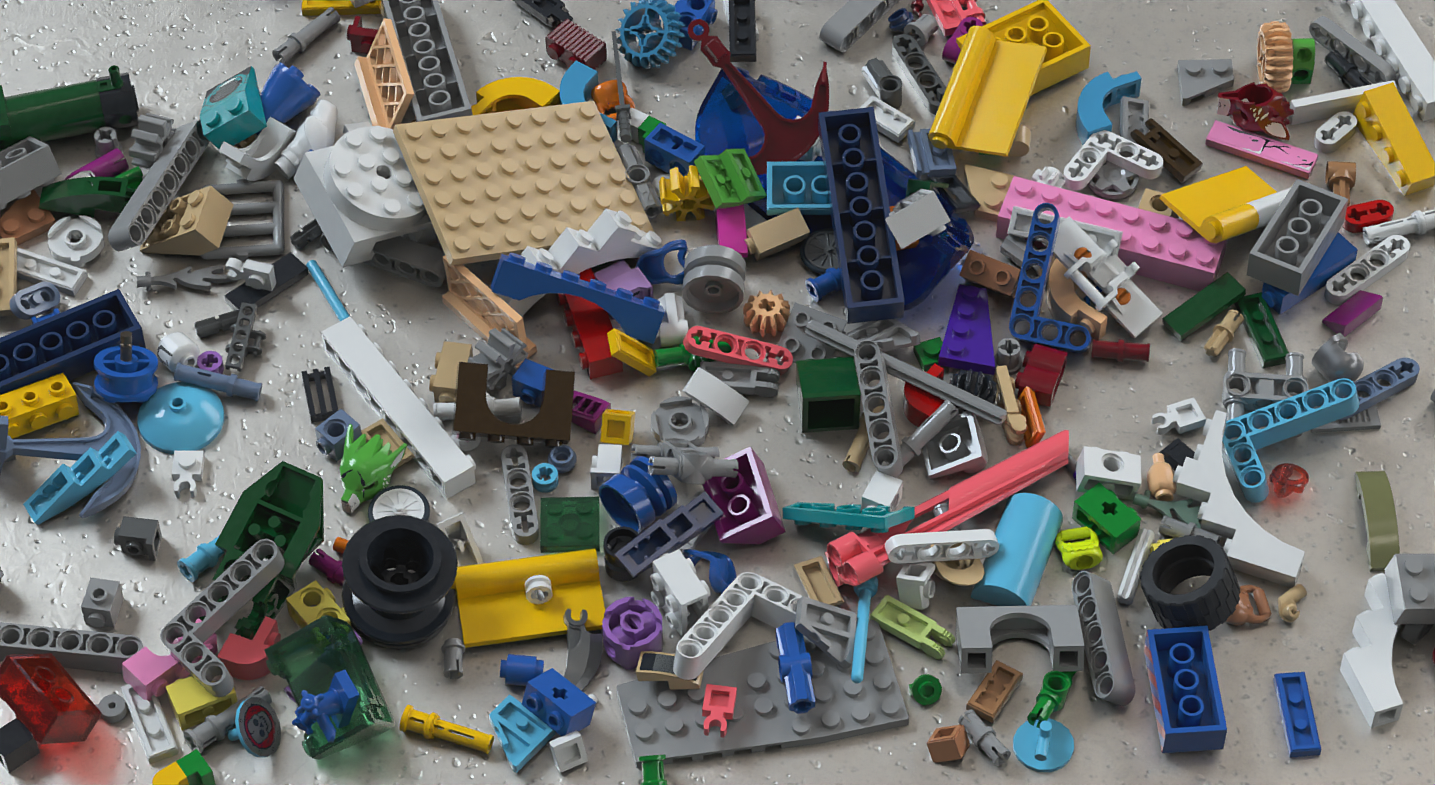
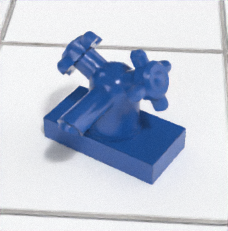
(336, 703)

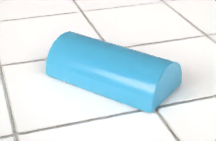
(797, 186)
(1025, 545)

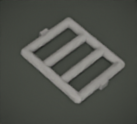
(276, 228)

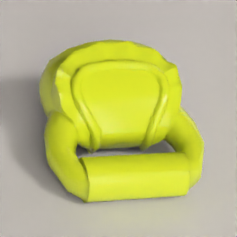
(1080, 554)

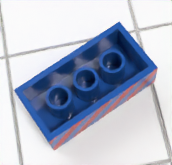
(1185, 689)

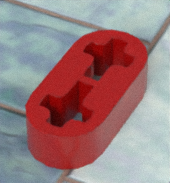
(1368, 214)

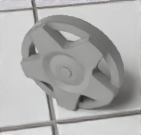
(1113, 177)

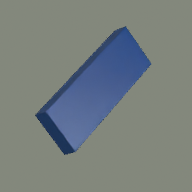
(1297, 714)

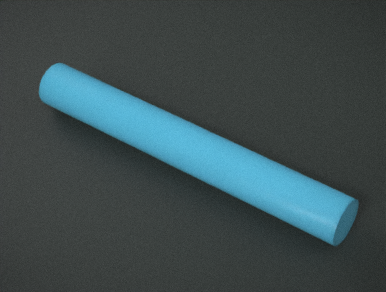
(327, 290)

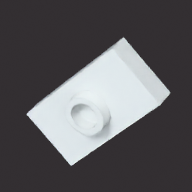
(889, 120)

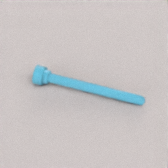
(865, 592)

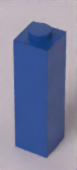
(1336, 258)

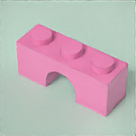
(151, 672)

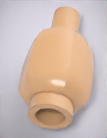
(1161, 479)

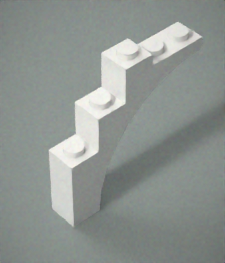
(607, 240)
(1247, 543)
(1370, 666)

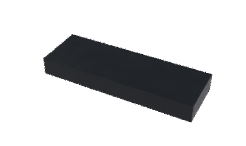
(742, 31)
(287, 272)

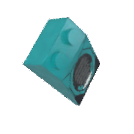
(233, 110)

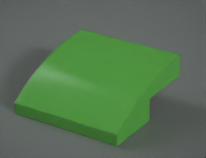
(730, 178)

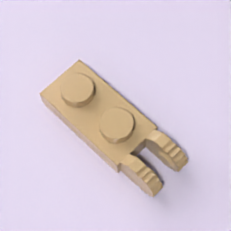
(1015, 423)

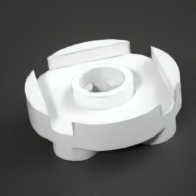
(80, 252)

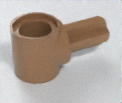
(1340, 177)

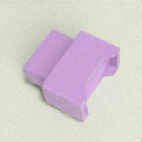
(621, 276)

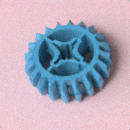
(654, 46)

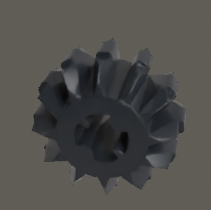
(976, 384)

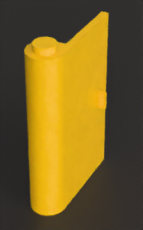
(986, 94)
(495, 601)

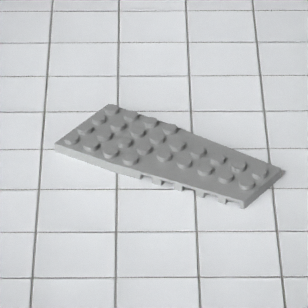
(673, 723)

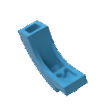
(577, 88)
(1100, 95)

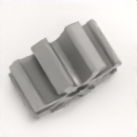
(150, 139)
(501, 355)

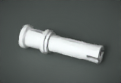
(1417, 223)

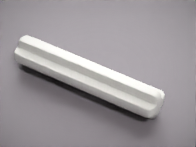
(1132, 574)

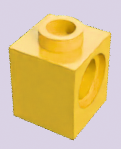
(617, 426)

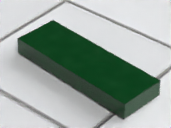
(1204, 306)
(1262, 330)

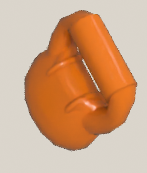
(607, 97)

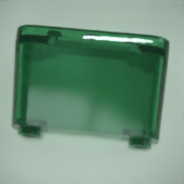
(309, 663)

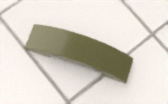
(1379, 518)

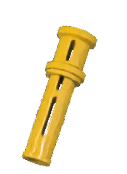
(431, 723)

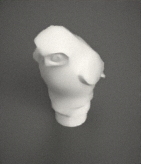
(313, 134)

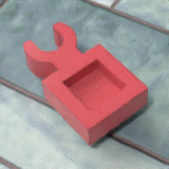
(718, 706)

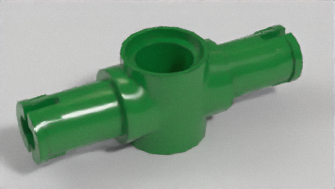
(681, 356)
(1051, 696)

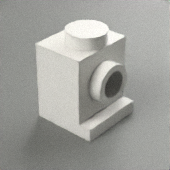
(606, 464)
(916, 584)

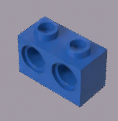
(694, 10)
(671, 149)

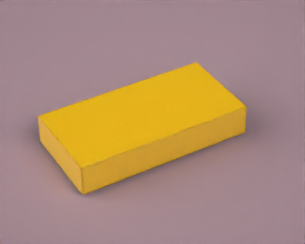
(632, 352)

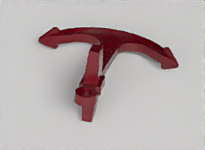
(783, 138)

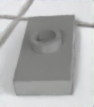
(1133, 116)

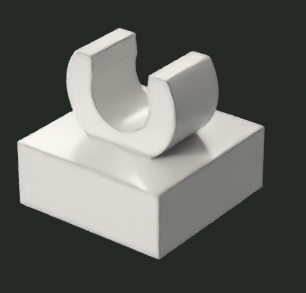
(568, 751)

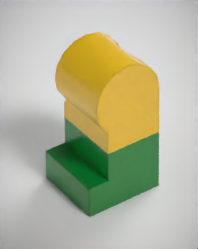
(187, 770)

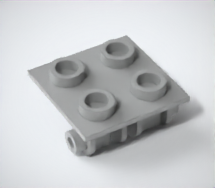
(802, 345)

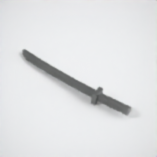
(622, 110)

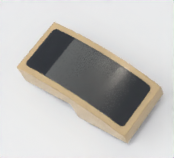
(659, 667)

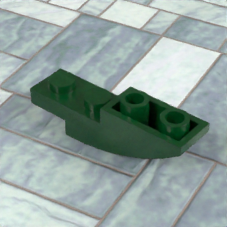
(86, 194)

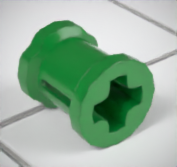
(653, 769)

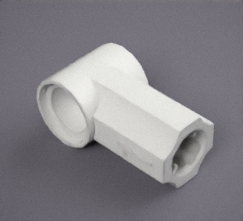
(673, 324)

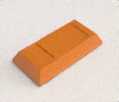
(1031, 411)

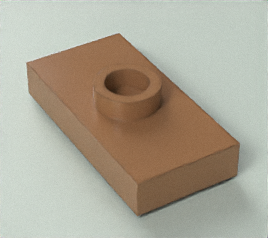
(994, 691)

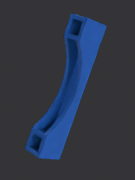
(523, 279)

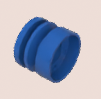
(636, 496)

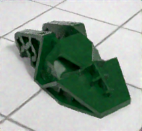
(277, 507)

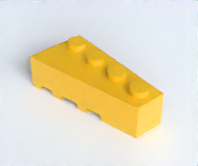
(1395, 138)

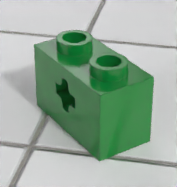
(1107, 517)

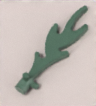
(1180, 508)

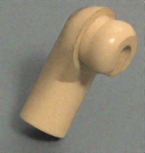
(1287, 603)

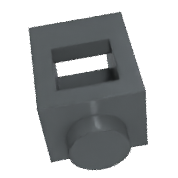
(139, 536)

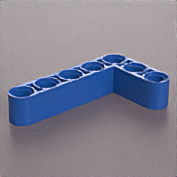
(1037, 287)

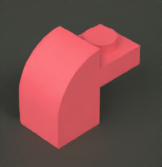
(246, 657)

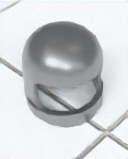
(1336, 363)

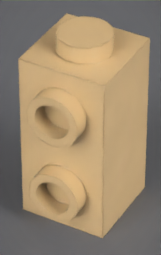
(776, 234)
(446, 363)

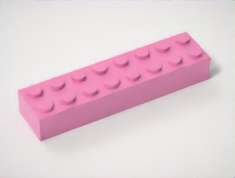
(1159, 244)

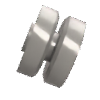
(714, 279)

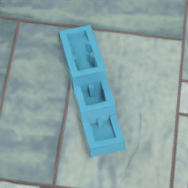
(72, 484)

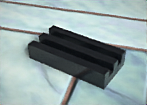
(317, 376)

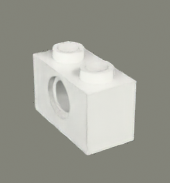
(1111, 468)

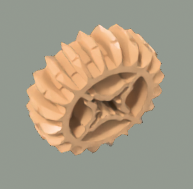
(1275, 55)

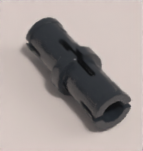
(1346, 71)

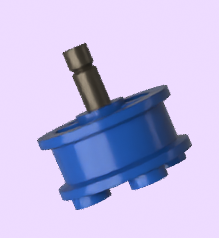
(126, 372)

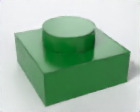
(928, 353)

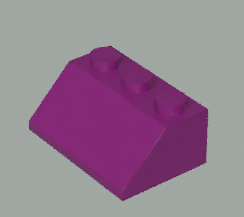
(746, 501)

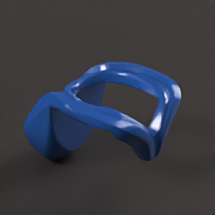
(653, 267)
(721, 569)

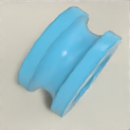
(548, 470)

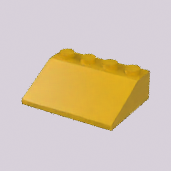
(1044, 26)

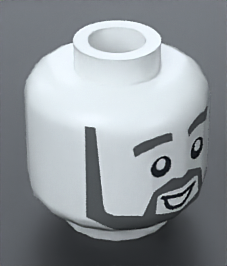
(177, 349)

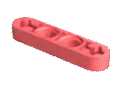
(738, 345)

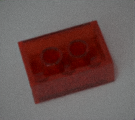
(46, 699)

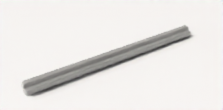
(911, 375)

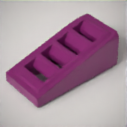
(584, 419)

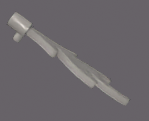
(197, 279)

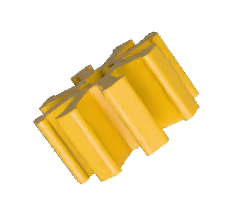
(684, 194)

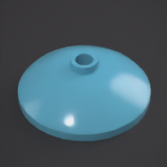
(182, 427)

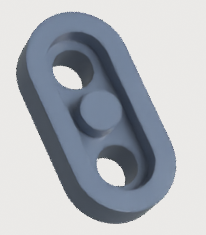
(30, 301)

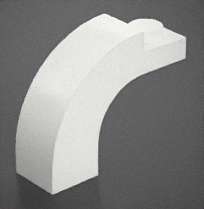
(259, 157)

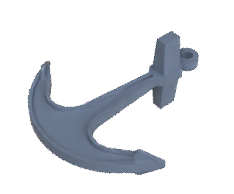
(74, 448)

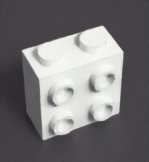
(679, 591)

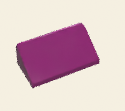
(1353, 312)

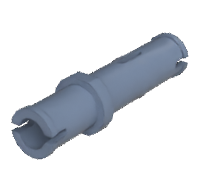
(230, 384)

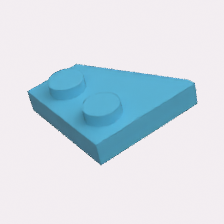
(519, 731)

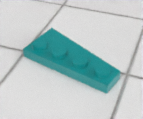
(850, 515)

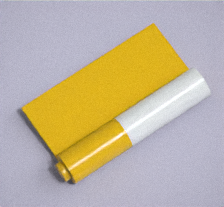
(1226, 204)

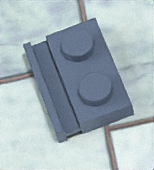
(927, 158)

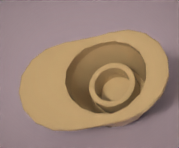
(959, 571)

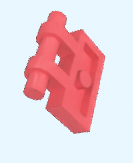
(950, 13)

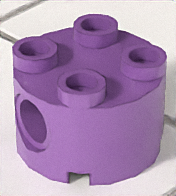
(631, 628)

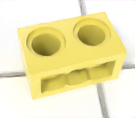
(310, 595)

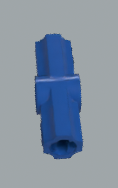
(795, 668)

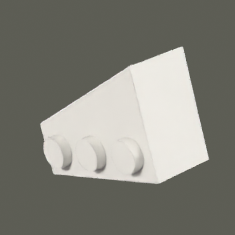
(916, 217)

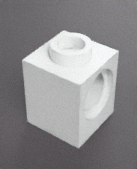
(882, 491)

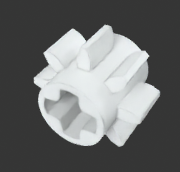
(1049, 176)

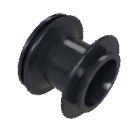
(397, 605)

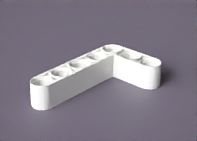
(743, 598)

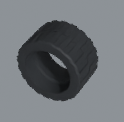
(1179, 561)

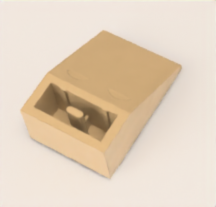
(190, 224)

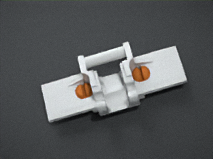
(1106, 269)

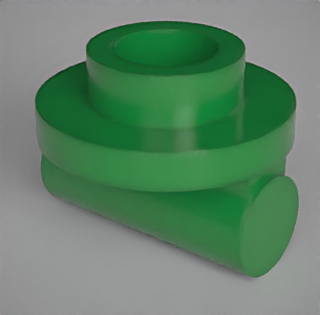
(134, 177)
(925, 689)

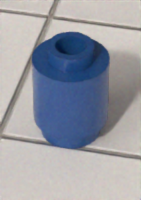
(520, 669)

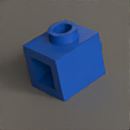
(528, 382)

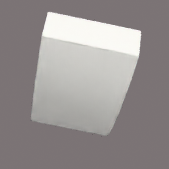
(716, 396)

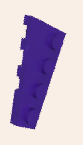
(969, 333)

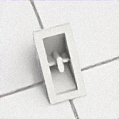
(460, 535)

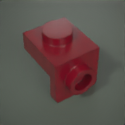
(360, 37)

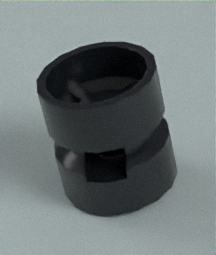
(612, 543)

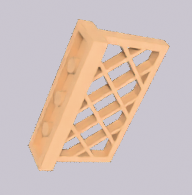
(385, 79)
(481, 307)

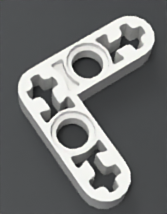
(1101, 148)

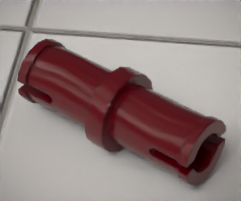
(1120, 350)

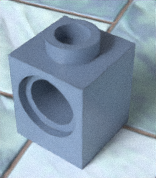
(332, 434)

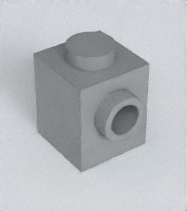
(102, 602)

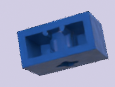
(558, 702)

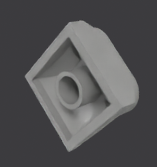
(956, 448)

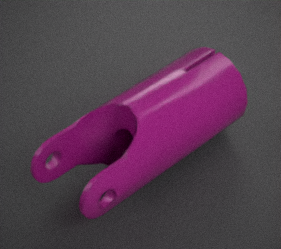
(104, 165)

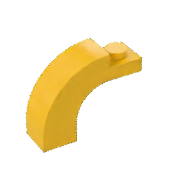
(515, 94)

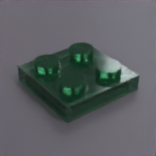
(569, 524)

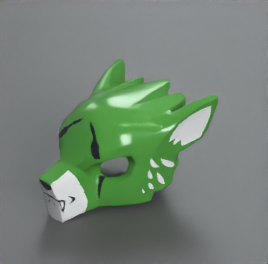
(364, 465)

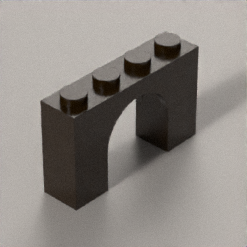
(474, 419)

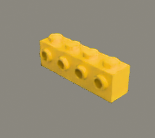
(38, 405)

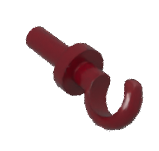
(917, 6)

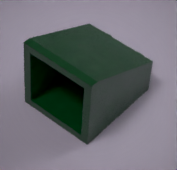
(828, 394)

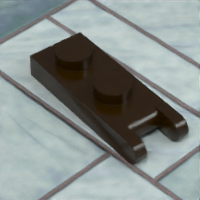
(1175, 156)

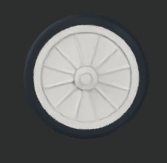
(399, 501)

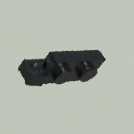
(548, 11)

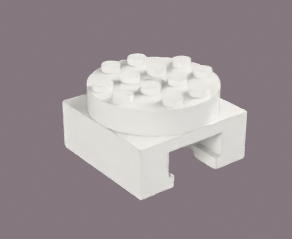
(363, 194)

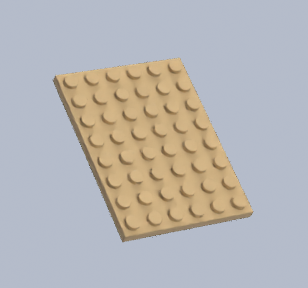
(516, 178)

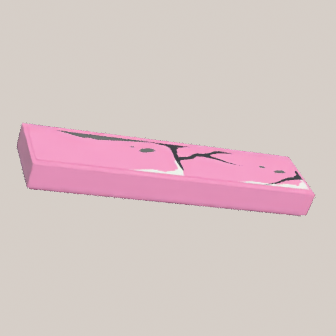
(1261, 149)

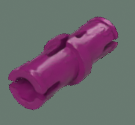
(328, 566)

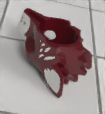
(1264, 112)

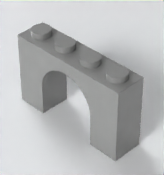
(1051, 625)

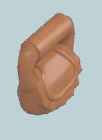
(1244, 610)

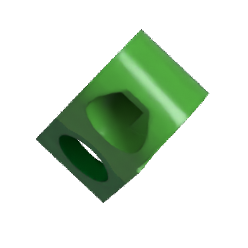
(1303, 59)

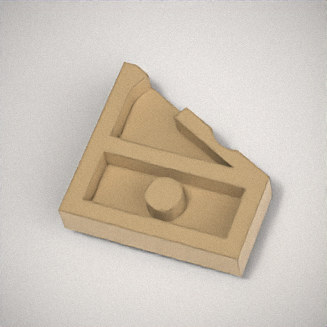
(989, 190)

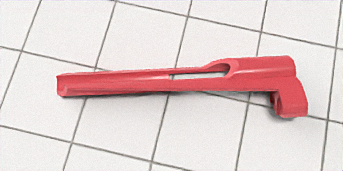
(862, 556)

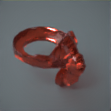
(1282, 485)

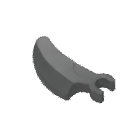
(583, 651)

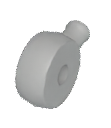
(112, 708)

